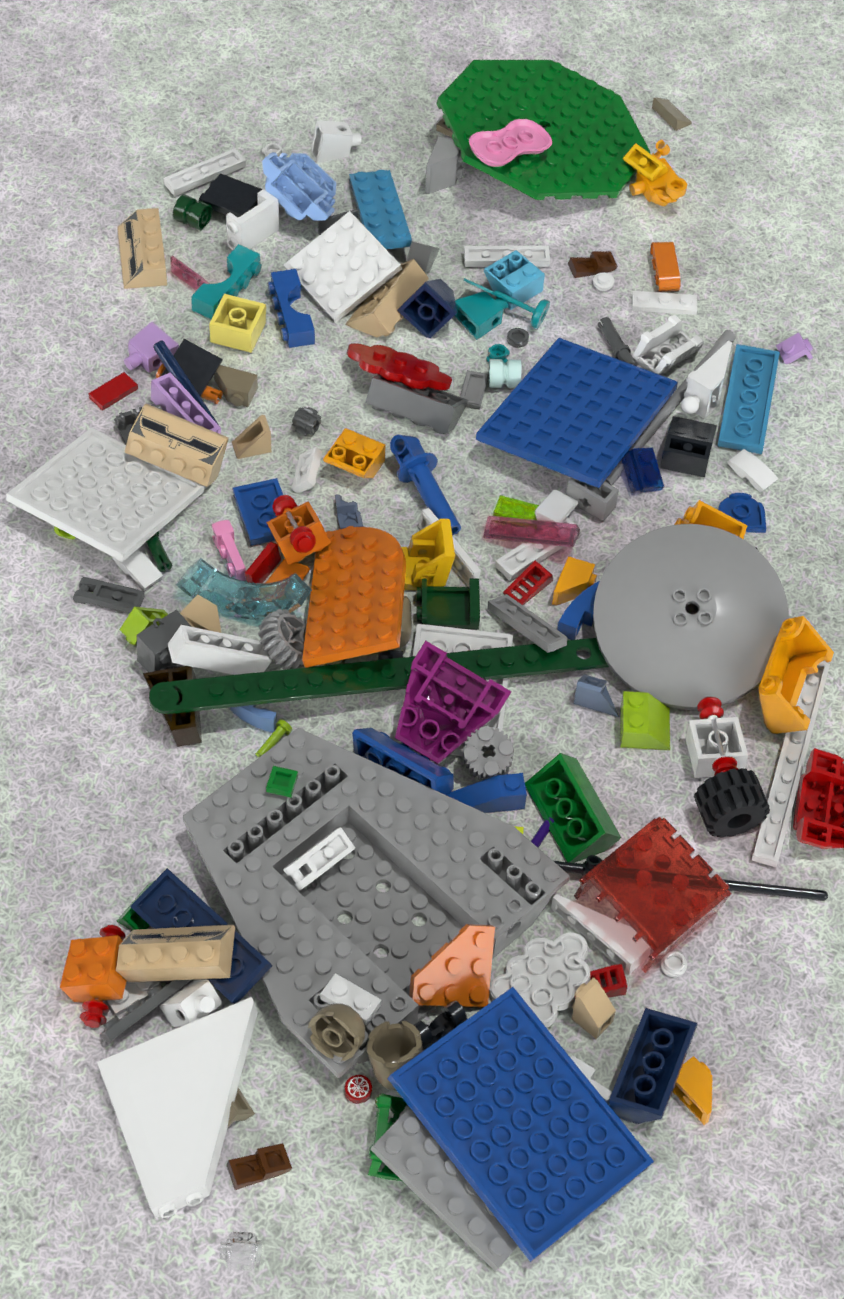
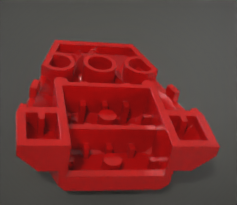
(821, 802)

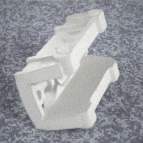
(658, 340)

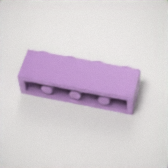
(178, 401)

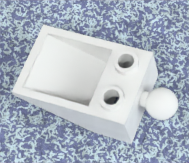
(706, 384)

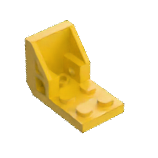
(429, 555)

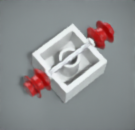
(714, 741)

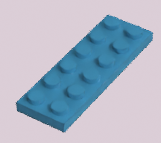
(380, 208)
(748, 399)

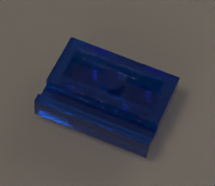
(642, 470)

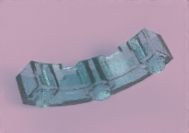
(240, 597)

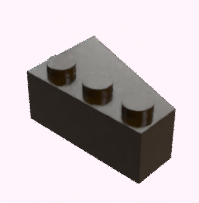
(183, 726)

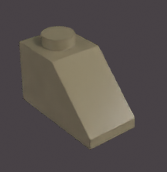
(236, 385)

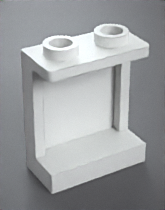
(255, 224)

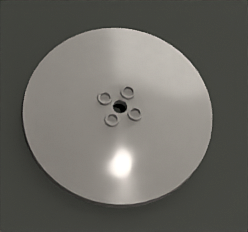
(685, 655)

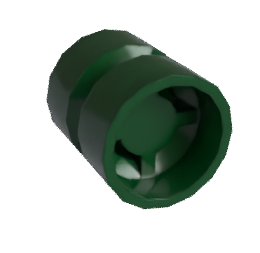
(190, 211)

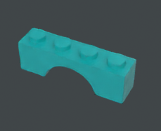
(242, 265)

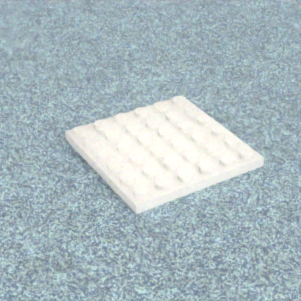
(104, 494)

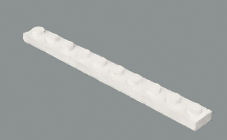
(788, 773)

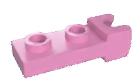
(224, 541)

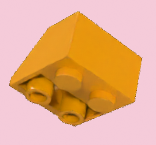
(356, 454)

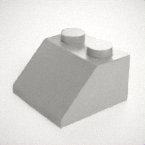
(443, 166)

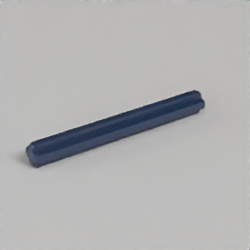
(175, 369)

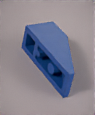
(494, 794)

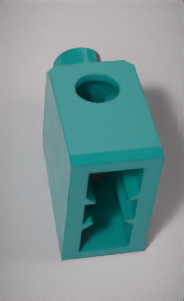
(480, 313)

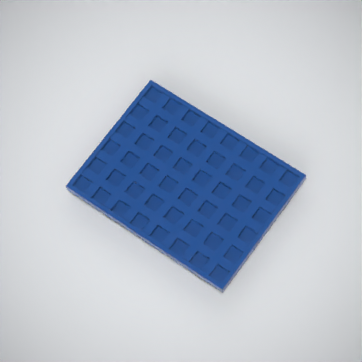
(577, 412)

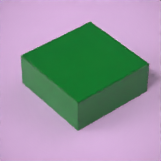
(282, 781)

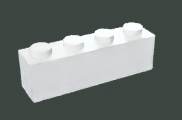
(217, 651)

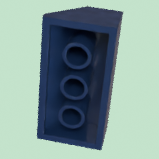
(651, 1067)

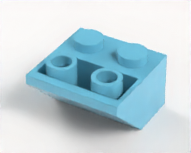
(515, 277)

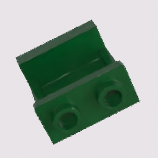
(449, 605)

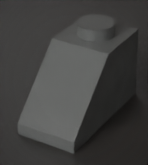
(423, 255)

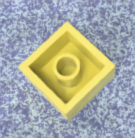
(237, 323)

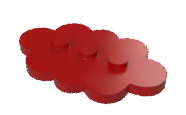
(399, 366)

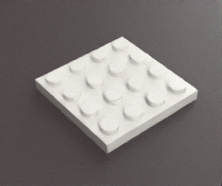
(343, 266)

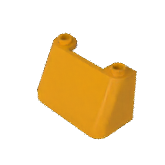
(792, 658)

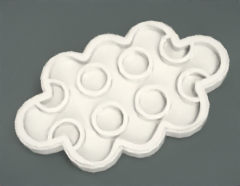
(546, 974)

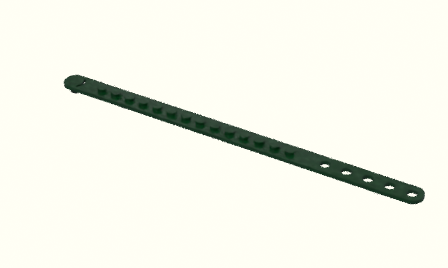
(362, 677)

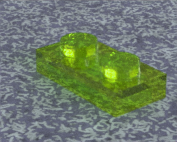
(515, 508)

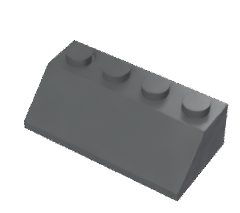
(423, 406)

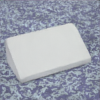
(555, 507)

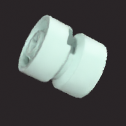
(504, 373)

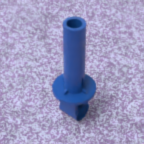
(418, 467)

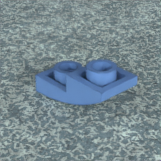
(259, 718)

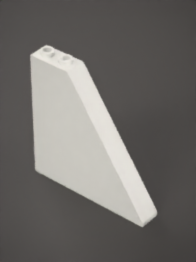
(177, 1103)

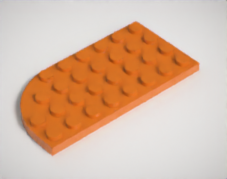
(355, 596)

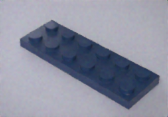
(174, 905)

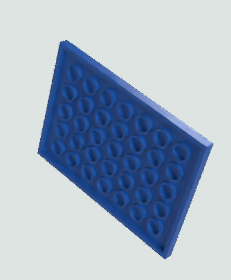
(521, 1122)

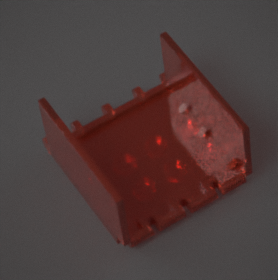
(657, 887)

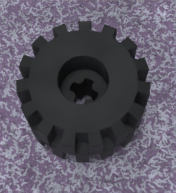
(731, 802)

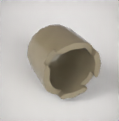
(391, 1048)

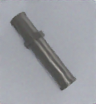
(620, 350)

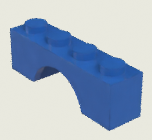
(297, 327)

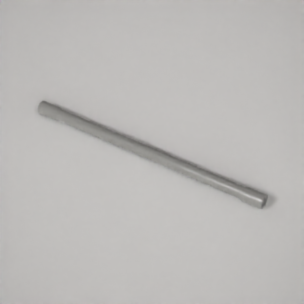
(669, 406)

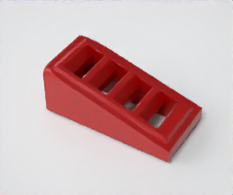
(537, 569)
(607, 973)

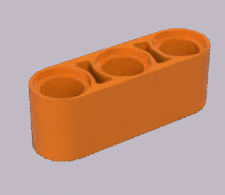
(666, 266)

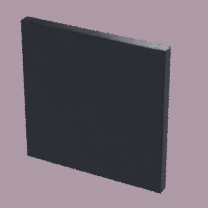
(197, 364)

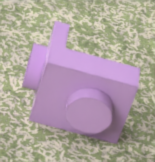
(794, 348)

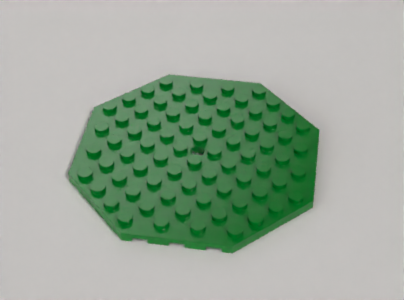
(585, 121)

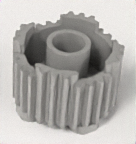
(488, 739)

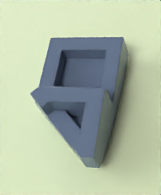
(347, 513)

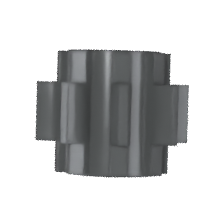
(306, 421)

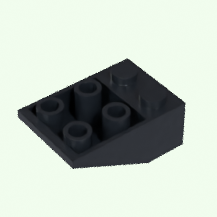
(688, 446)

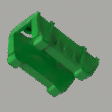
(384, 1103)

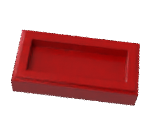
(113, 391)
(263, 564)

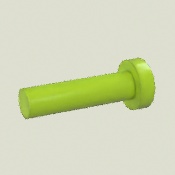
(282, 728)

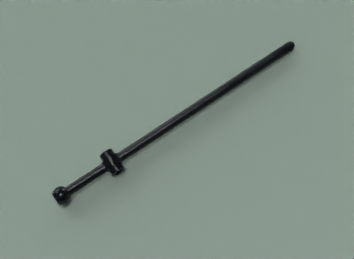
(593, 860)

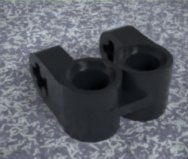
(449, 1019)

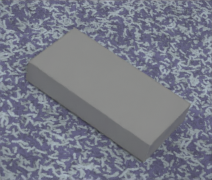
(474, 388)

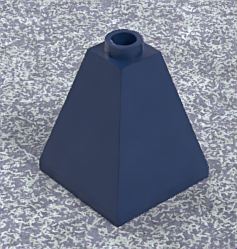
(430, 307)

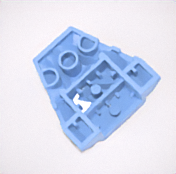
(300, 186)

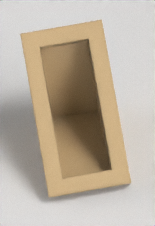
(254, 439)

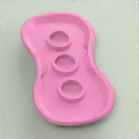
(515, 139)

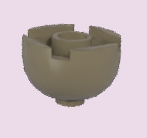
(337, 1031)

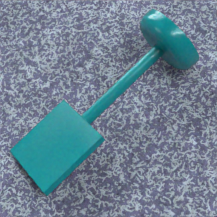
(539, 312)

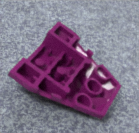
(445, 704)

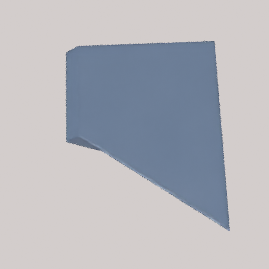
(593, 694)

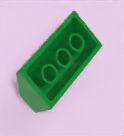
(568, 798)

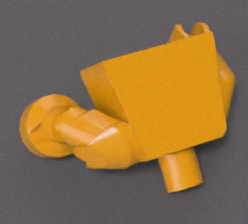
(664, 189)

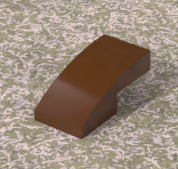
(597, 263)
(261, 1166)

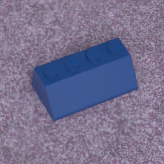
(399, 758)

